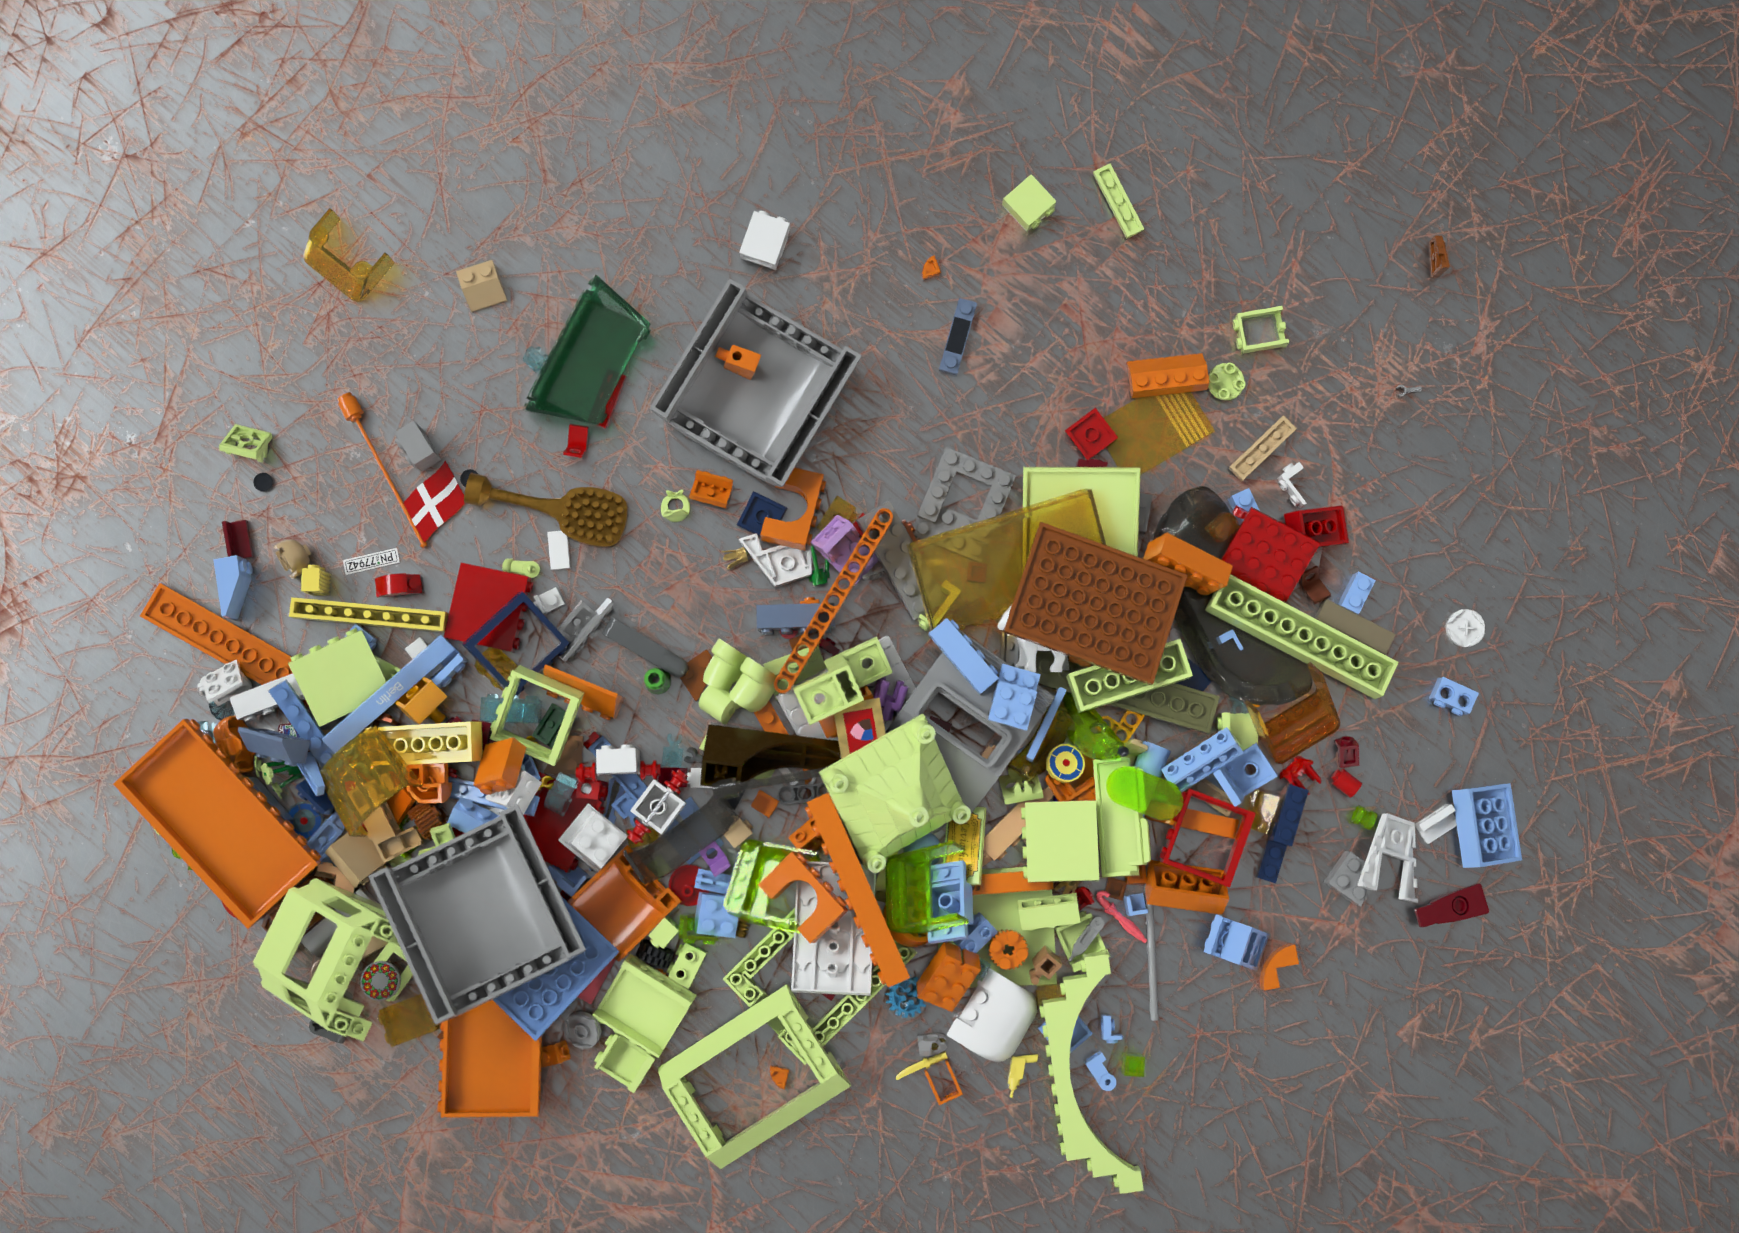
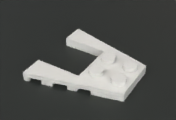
(1396, 839)

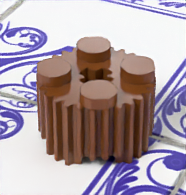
(427, 817)

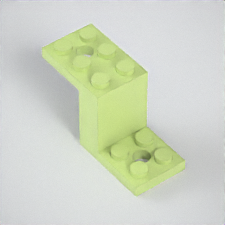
(842, 680)

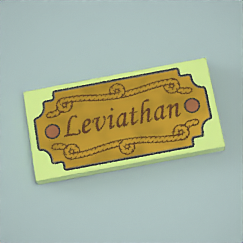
(971, 837)

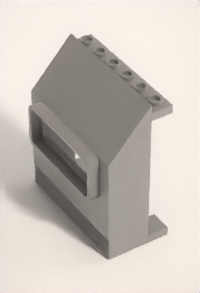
(969, 770)

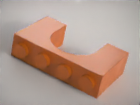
(797, 533)
(829, 906)

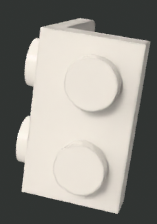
(522, 793)

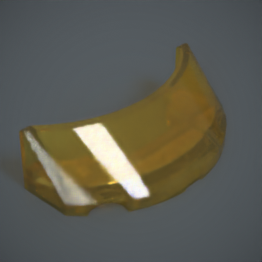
(1055, 736)

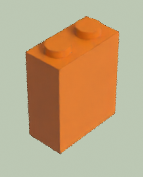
(500, 766)

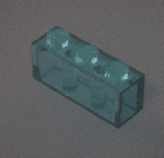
(521, 711)

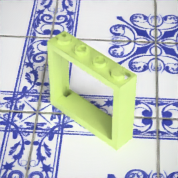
(534, 749)

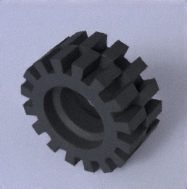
(654, 955)

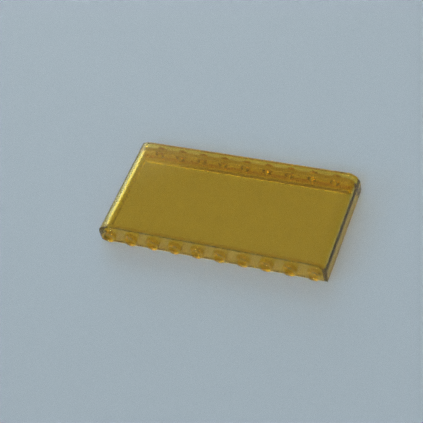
(978, 567)

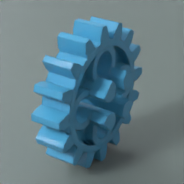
(909, 1006)

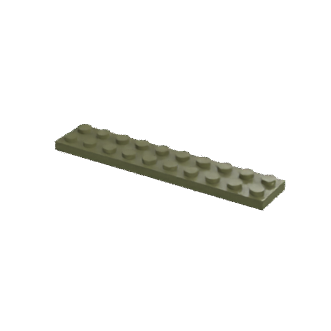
(1169, 703)

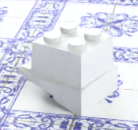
(592, 838)

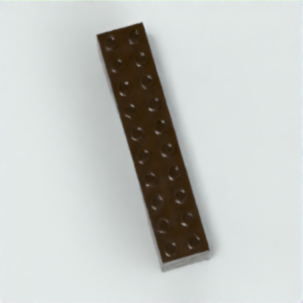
(748, 753)

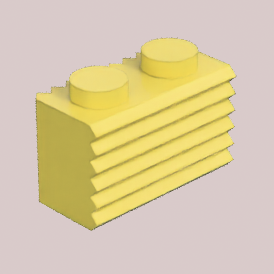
(315, 581)

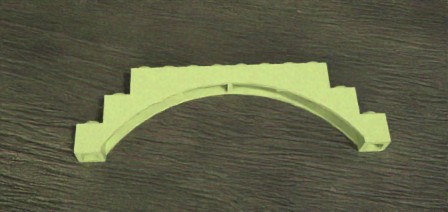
(1078, 1137)

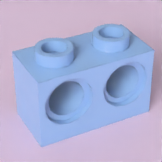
(1454, 692)

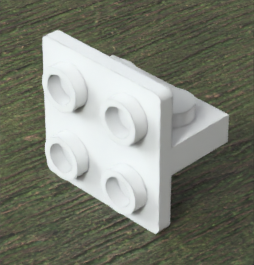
(225, 683)

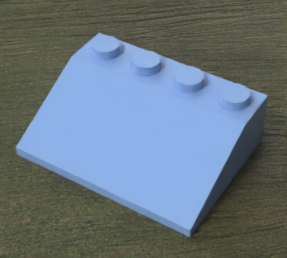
(1486, 825)

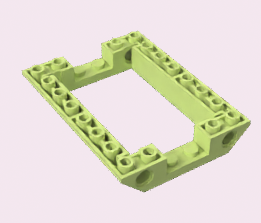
(751, 993)
(823, 1064)

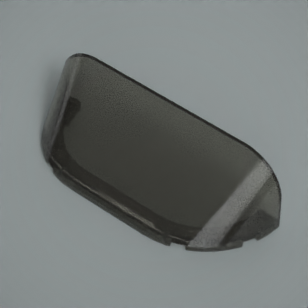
(1260, 670)

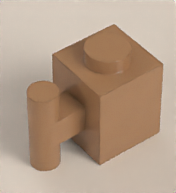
(1045, 964)

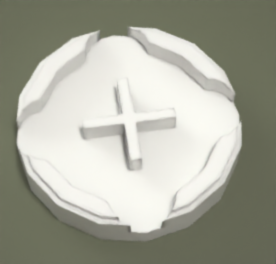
(1465, 628)

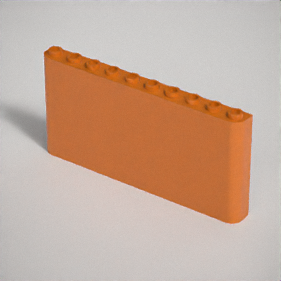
(218, 822)
(488, 1066)

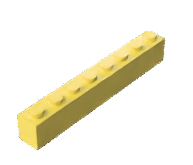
(368, 615)

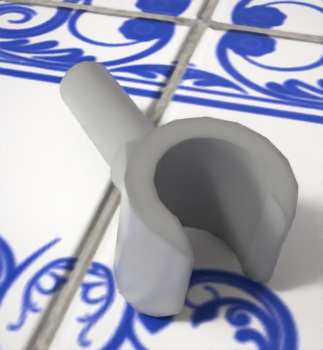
(1407, 390)

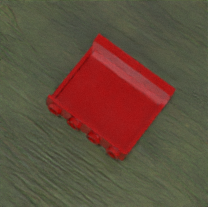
(479, 596)
(549, 827)

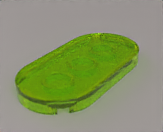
(1144, 793)

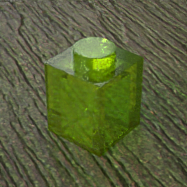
(1133, 1064)

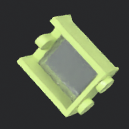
(1260, 330)

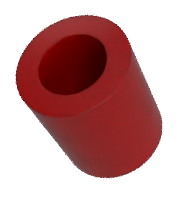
(1346, 782)

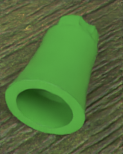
(663, 684)

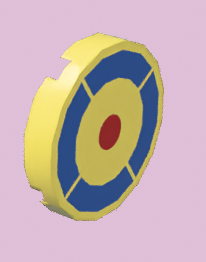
(1065, 763)

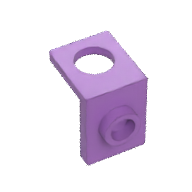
(717, 864)

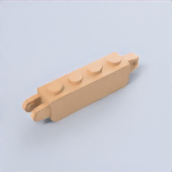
(1008, 830)

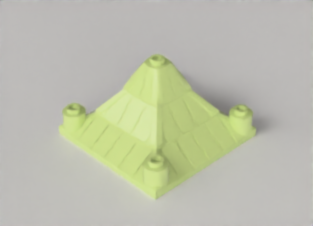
(894, 792)

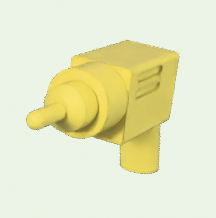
(1017, 1070)

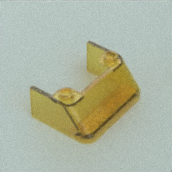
(354, 281)

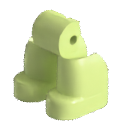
(752, 688)

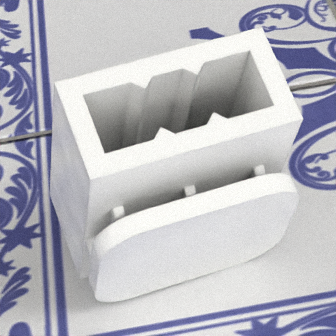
(765, 239)

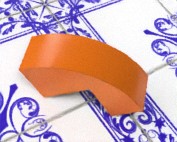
(1281, 957)

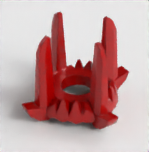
(1301, 766)

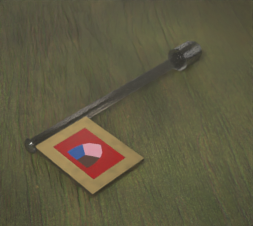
(855, 729)

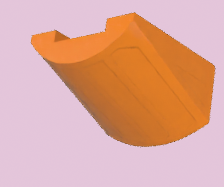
(622, 905)

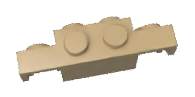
(387, 835)

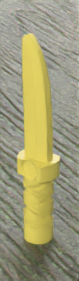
(926, 1062)

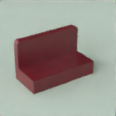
(238, 539)

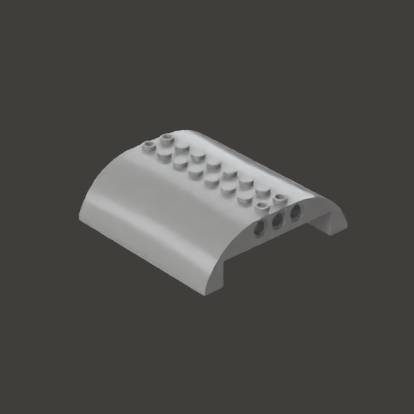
(762, 420)
(477, 916)

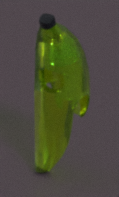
(1101, 746)

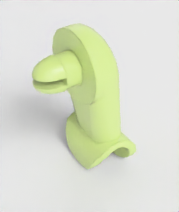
(525, 568)

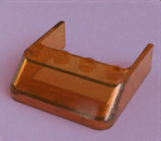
(1300, 724)

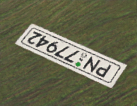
(371, 561)

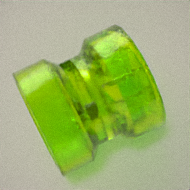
(1364, 817)

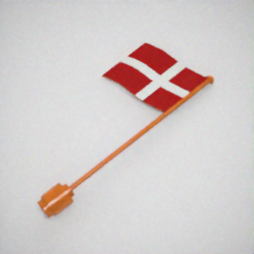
(431, 501)

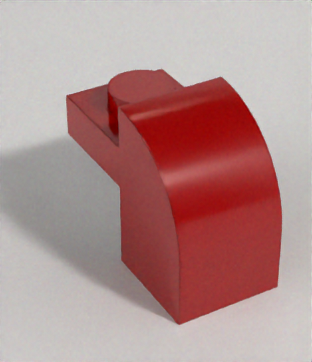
(398, 584)

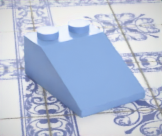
(233, 581)

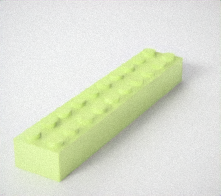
(1303, 637)

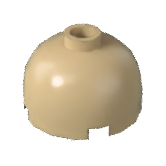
(293, 556)

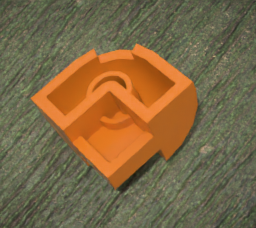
(435, 783)

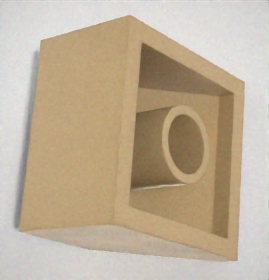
(481, 285)

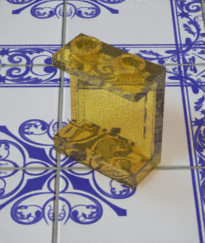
(406, 1020)

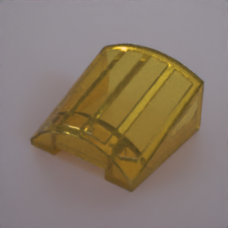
(365, 777)

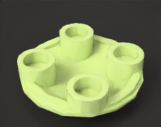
(1226, 381)

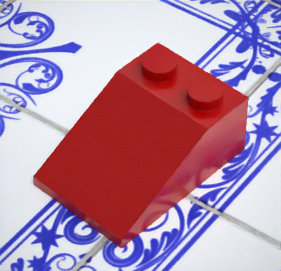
(1321, 524)

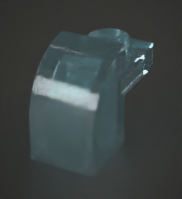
(559, 795)

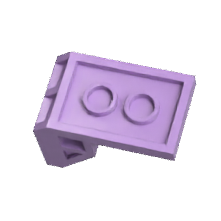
(838, 542)

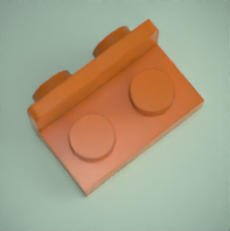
(806, 837)

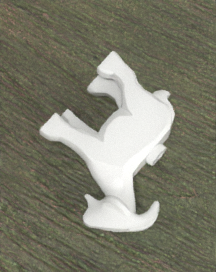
(1028, 652)

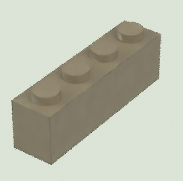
(1355, 626)

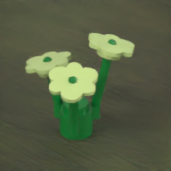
(268, 773)

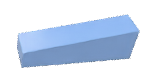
(312, 774)

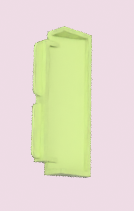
(1122, 831)

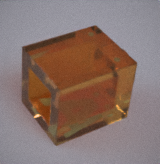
(1222, 526)

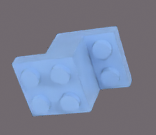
(1014, 697)
(1236, 942)

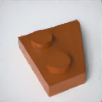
(1438, 257)

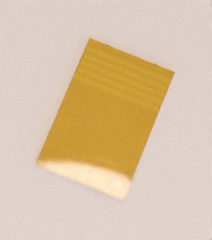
(1156, 429)

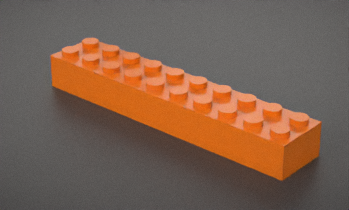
(858, 890)

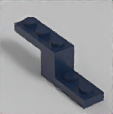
(1282, 833)

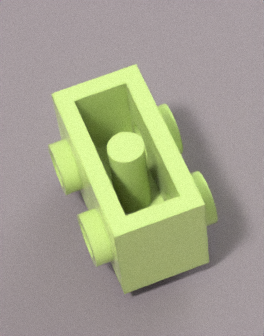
(688, 965)

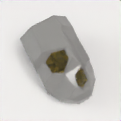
(932, 1043)

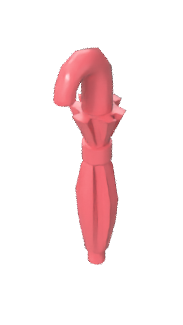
(1110, 909)

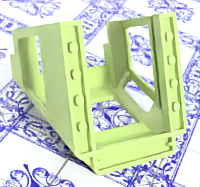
(326, 990)

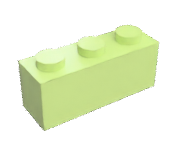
(1049, 911)

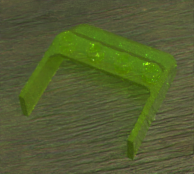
(752, 865)
(910, 890)

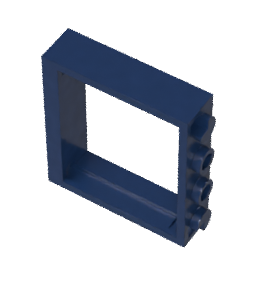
(486, 628)

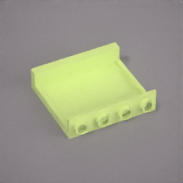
(337, 676)
(1060, 841)
(644, 1005)

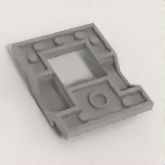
(937, 519)

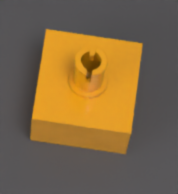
(422, 702)

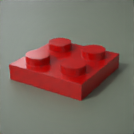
(1091, 434)

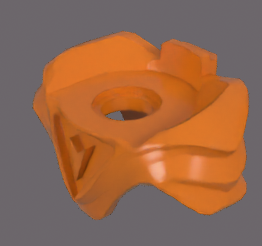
(230, 741)

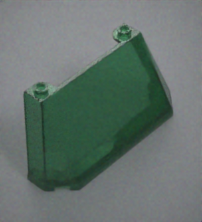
(588, 357)

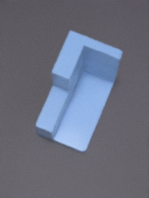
(571, 881)

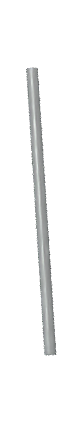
(1151, 957)

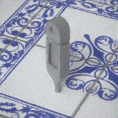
(1087, 936)

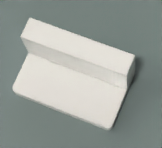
(1437, 823)

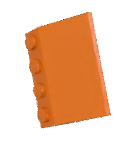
(594, 698)

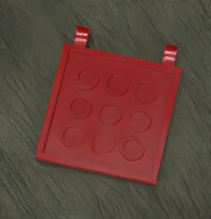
(1268, 553)

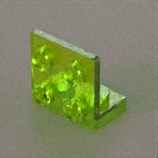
(686, 925)

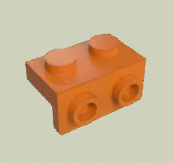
(711, 489)

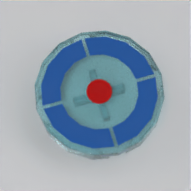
(305, 819)

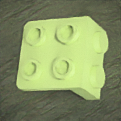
(1240, 726)

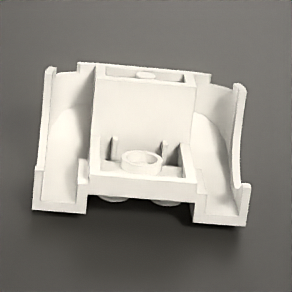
(995, 1018)

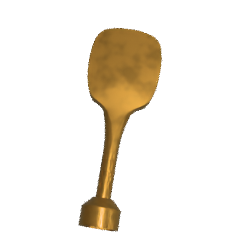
(583, 514)

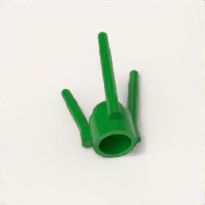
(819, 576)

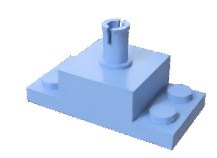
(950, 896)

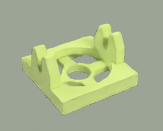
(239, 432)
(1015, 794)

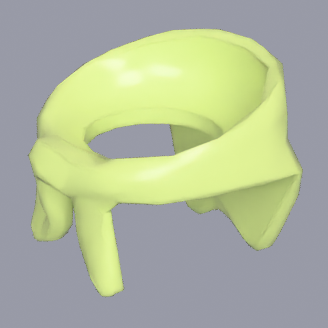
(675, 515)

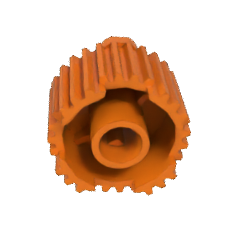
(1005, 960)

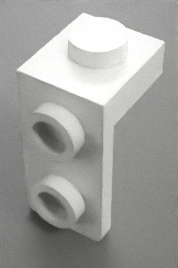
(1286, 485)

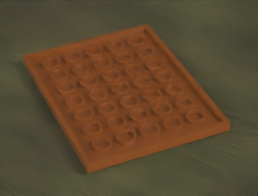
(1095, 603)

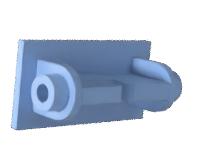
(707, 881)

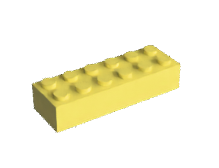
(436, 742)

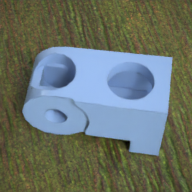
(1099, 1072)

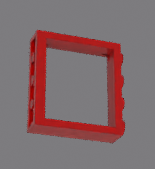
(1238, 846)

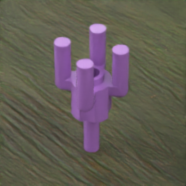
(890, 703)

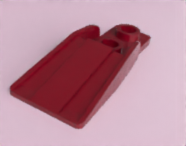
(1453, 907)

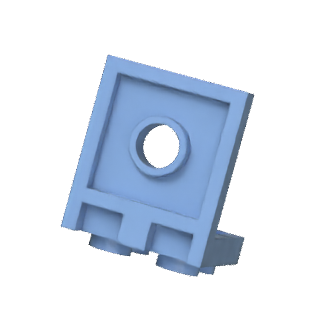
(1238, 782)

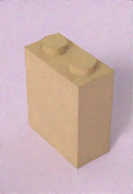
(355, 858)

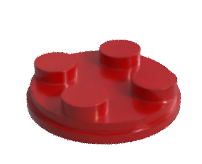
(682, 884)

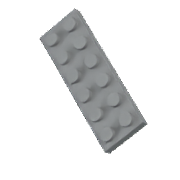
(895, 558)

